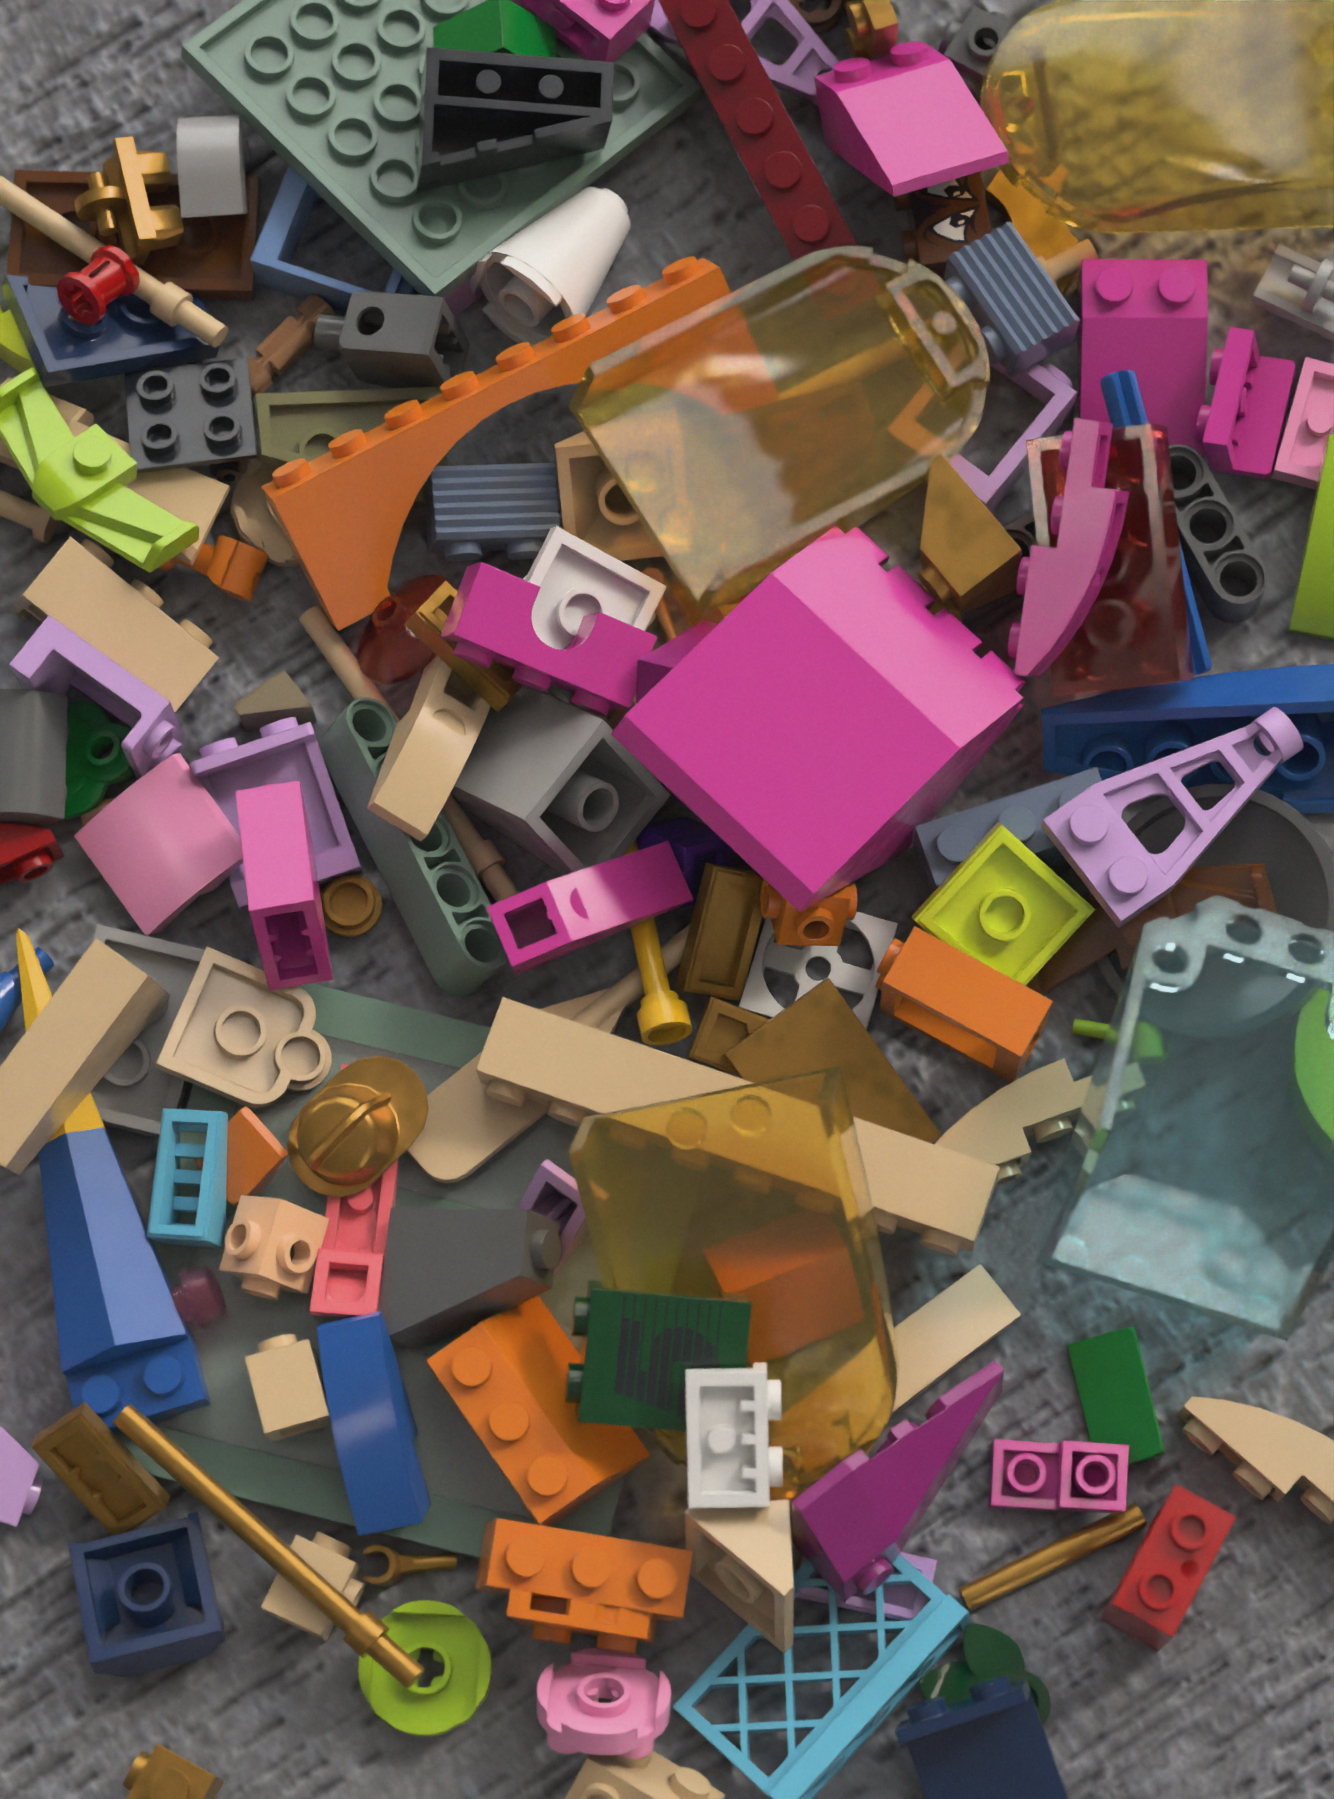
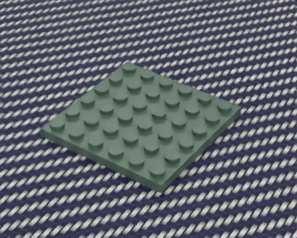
(342, 103)

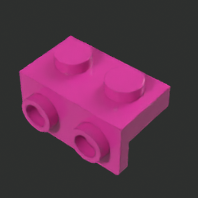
(1247, 407)

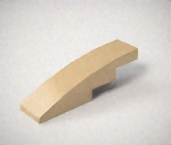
(948, 1331)

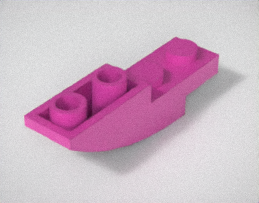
(1066, 579)

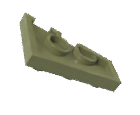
(306, 422)

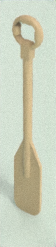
(471, 1127)

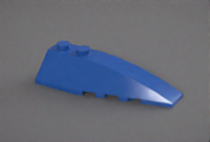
(1154, 721)

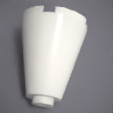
(552, 265)

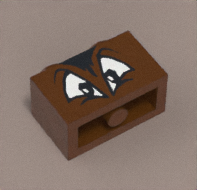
(943, 220)

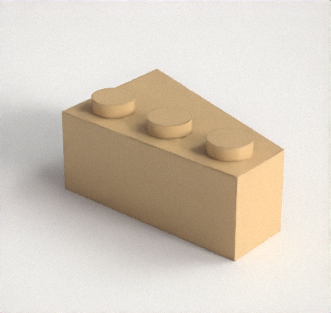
(119, 620)

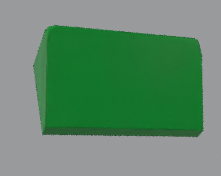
(1116, 1394)

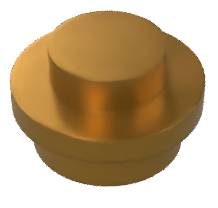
(351, 905)

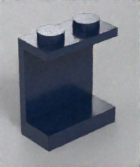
(982, 1745)

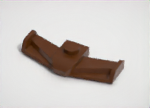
(1101, 937)

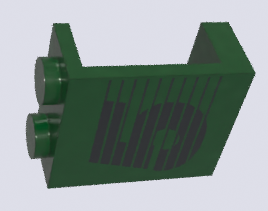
(640, 1352)

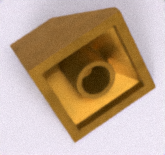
(963, 545)

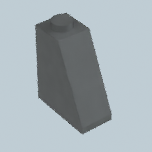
(461, 1268)

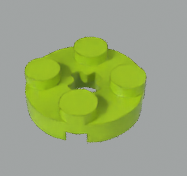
(452, 1697)

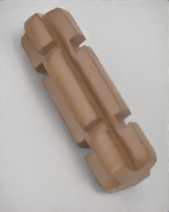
(285, 344)

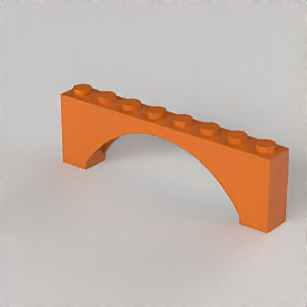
(353, 501)

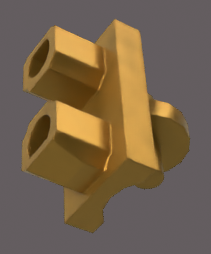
(121, 204)

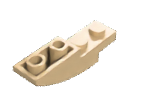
(428, 750)
(1034, 1105)
(1266, 1450)

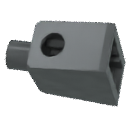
(395, 339)

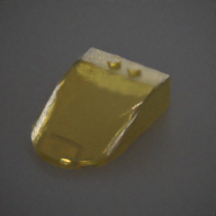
(1170, 113)
(785, 412)
(766, 1201)

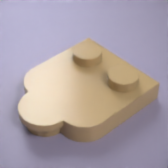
(244, 1037)

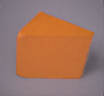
(251, 1156)

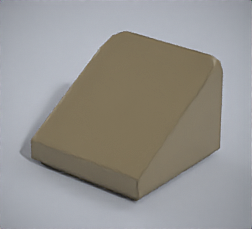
(274, 701)

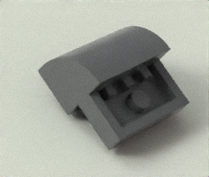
(32, 756)

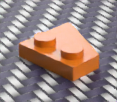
(556, 1620)

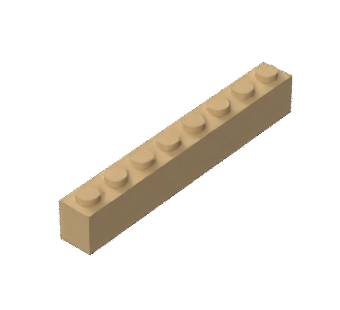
(595, 1073)

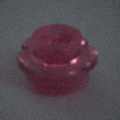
(198, 1296)

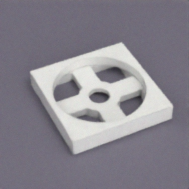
(791, 961)

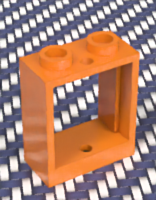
(961, 1003)

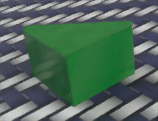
(497, 28)

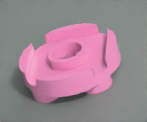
(578, 1723)

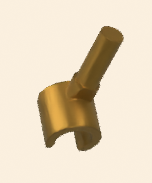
(407, 1564)

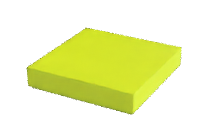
(1004, 907)

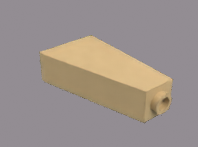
(71, 1048)

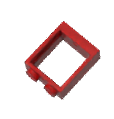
(1168, 1568)

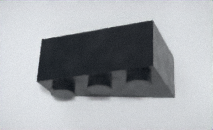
(507, 113)

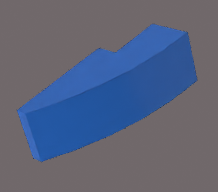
(372, 1424)

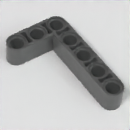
(1205, 562)

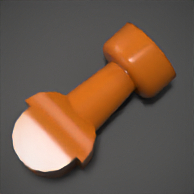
(229, 565)

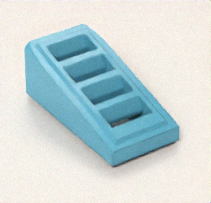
(165, 1198)

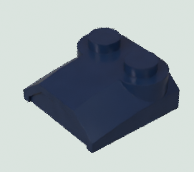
(147, 1598)

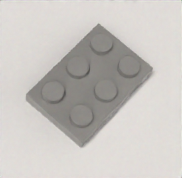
(132, 1089)

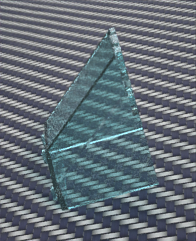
(1209, 1123)

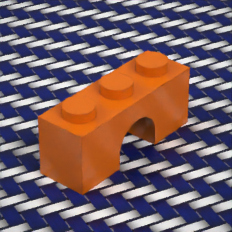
(583, 1568)

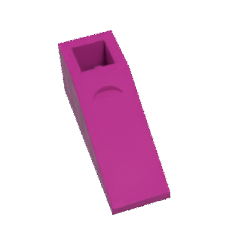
(588, 906)

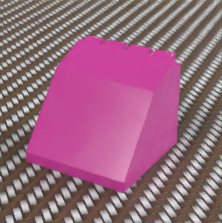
(824, 718)

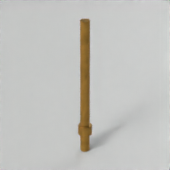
(363, 1632)

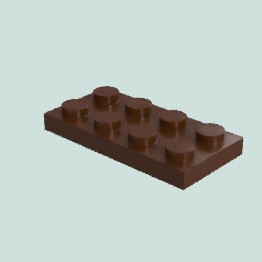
(206, 261)

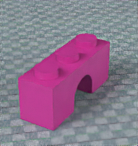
(495, 623)

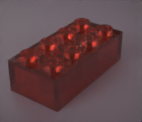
(1140, 617)

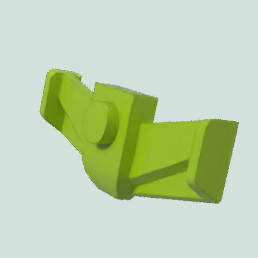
(86, 478)

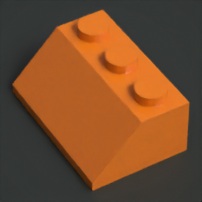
(511, 1393)

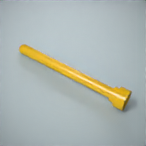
(662, 1014)

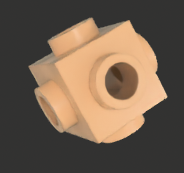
(273, 1246)

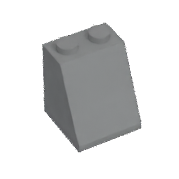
(557, 783)

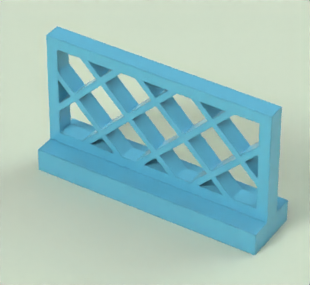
(855, 1714)

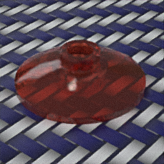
(387, 647)

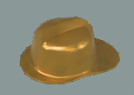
(357, 1126)

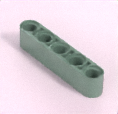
(426, 878)

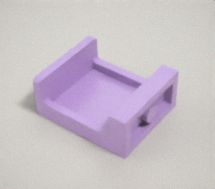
(61, 660)
(279, 757)

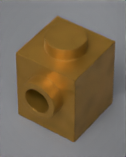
(169, 1777)

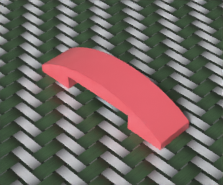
(354, 1249)

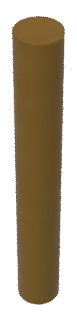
(1051, 1557)

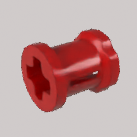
(98, 284)

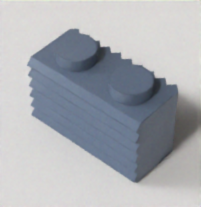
(1011, 299)
(490, 509)

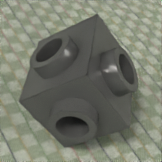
(973, 45)

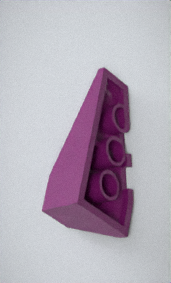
(868, 1508)

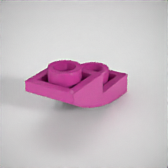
(1058, 1476)

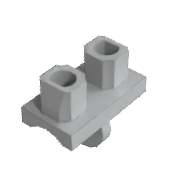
(1299, 290)

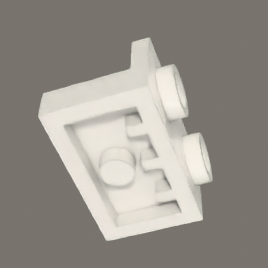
(729, 1437)

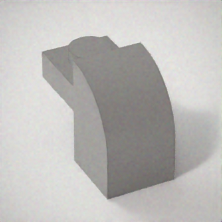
(212, 166)

